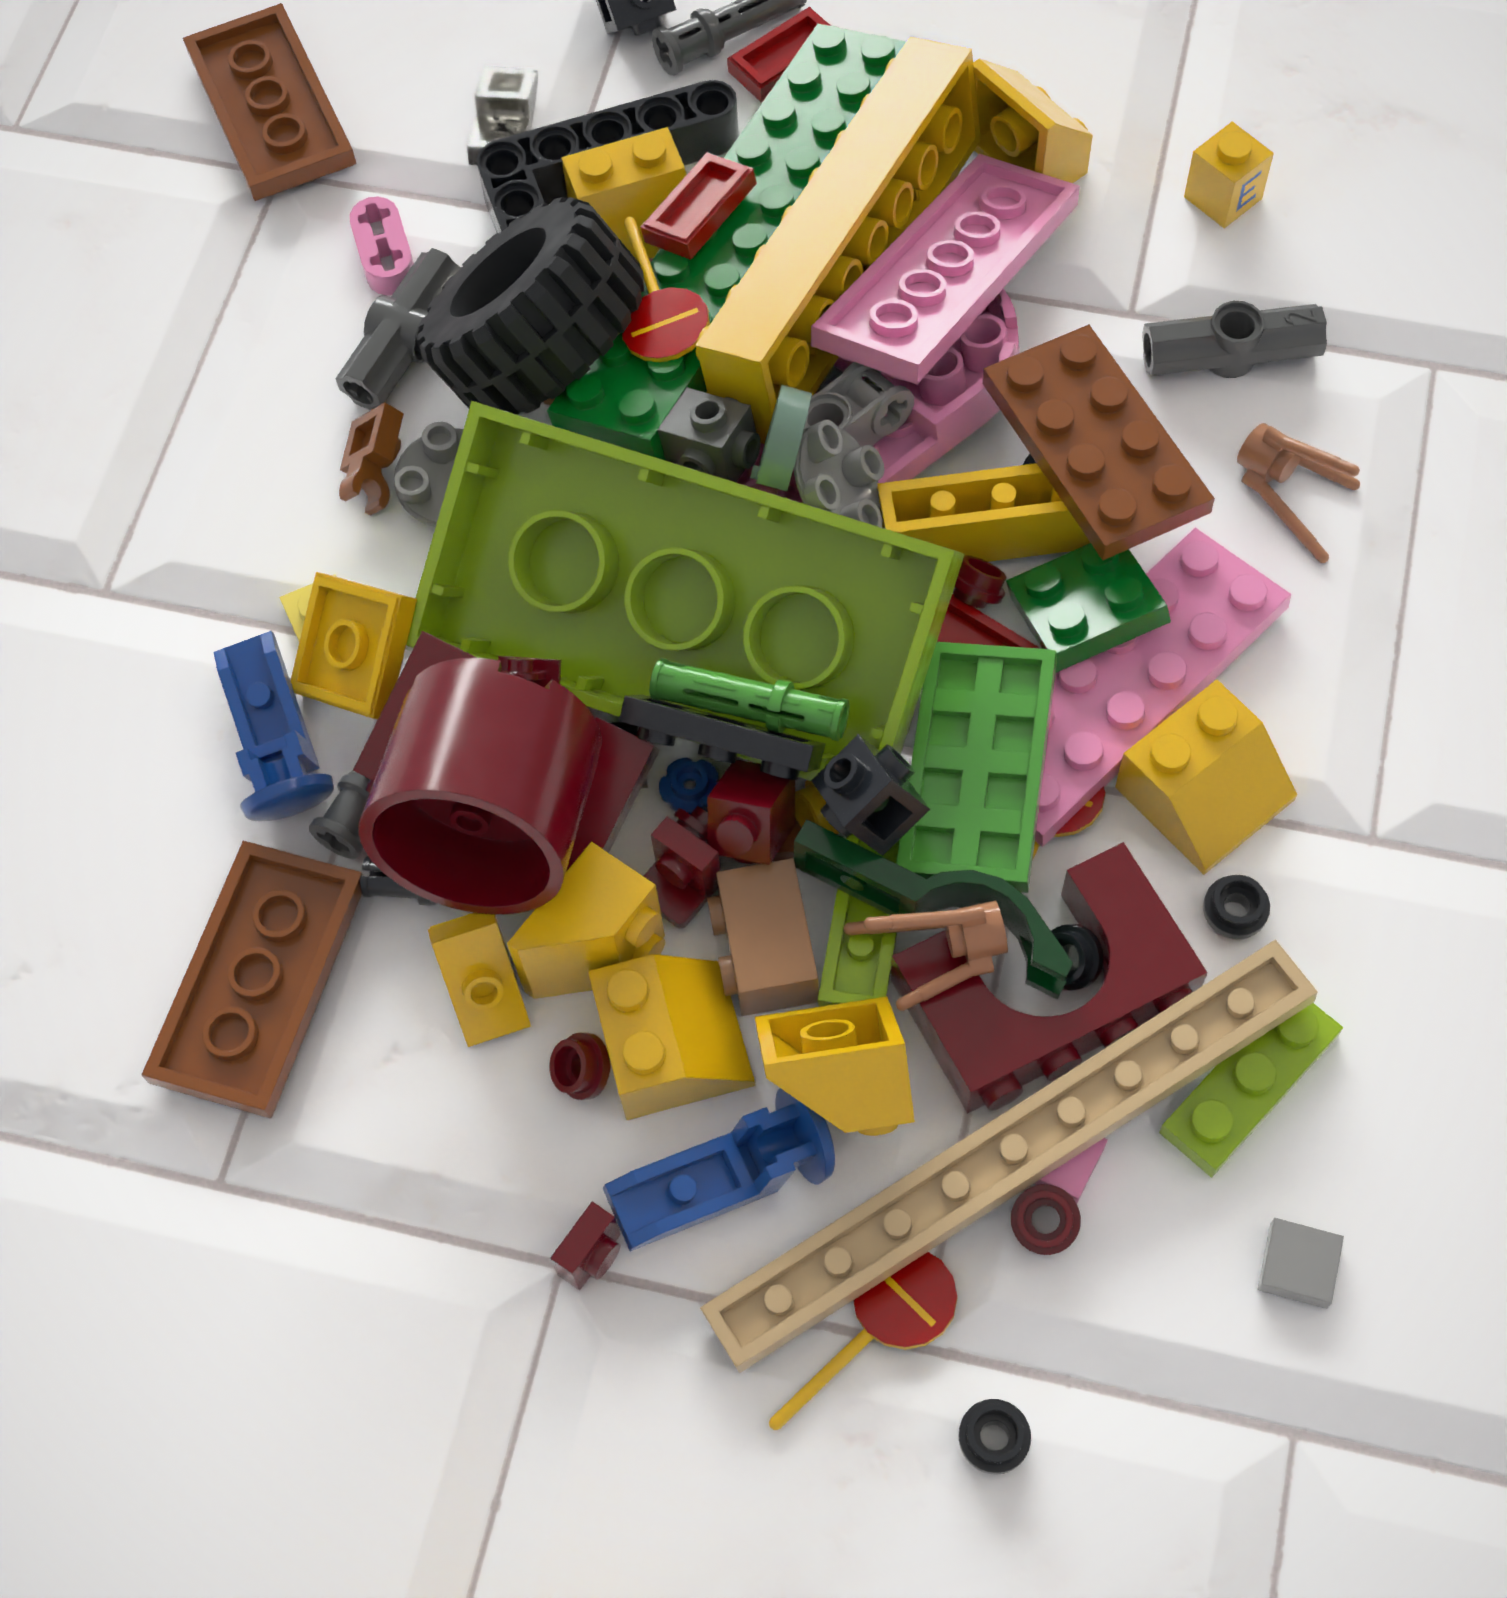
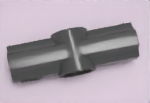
(392, 332)
(1234, 339)

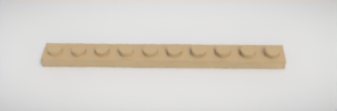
(1006, 1155)

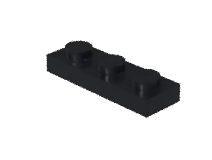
(721, 736)

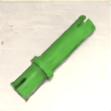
(775, 704)

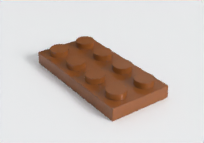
(269, 101)
(1097, 442)
(255, 979)

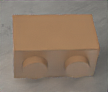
(766, 936)

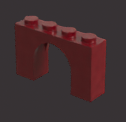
(617, 779)
(997, 1050)

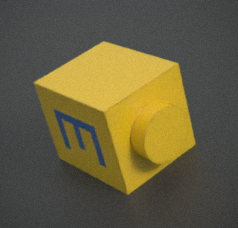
(1228, 174)

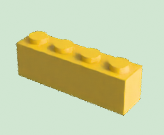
(983, 513)

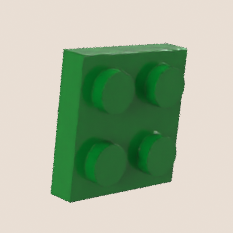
(1087, 603)

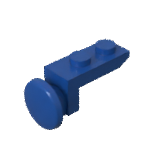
(271, 731)
(722, 1172)

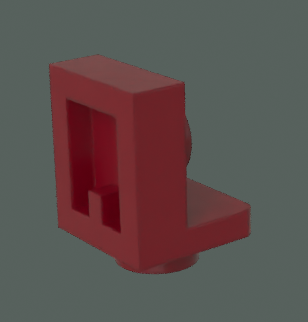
(682, 872)

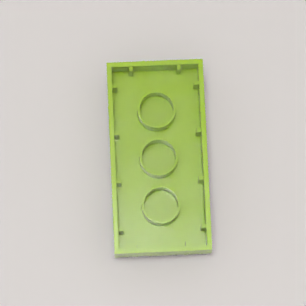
(636, 560)

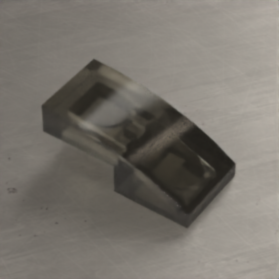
(503, 105)

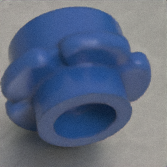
(678, 773)

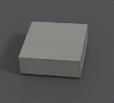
(1300, 1263)

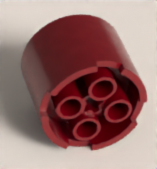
(481, 788)

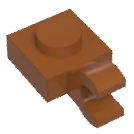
(369, 448)

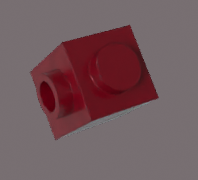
(750, 813)

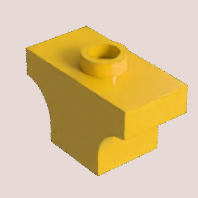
(479, 977)

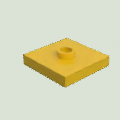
(352, 644)

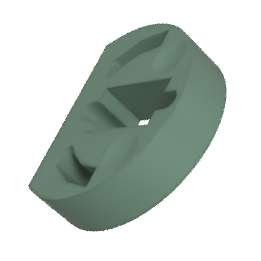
(783, 438)

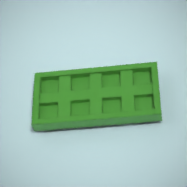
(980, 760)

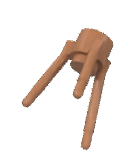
(1275, 456)
(970, 932)

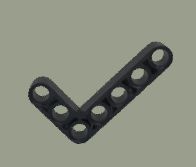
(528, 166)

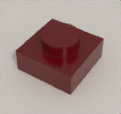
(588, 1247)

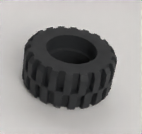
(532, 308)

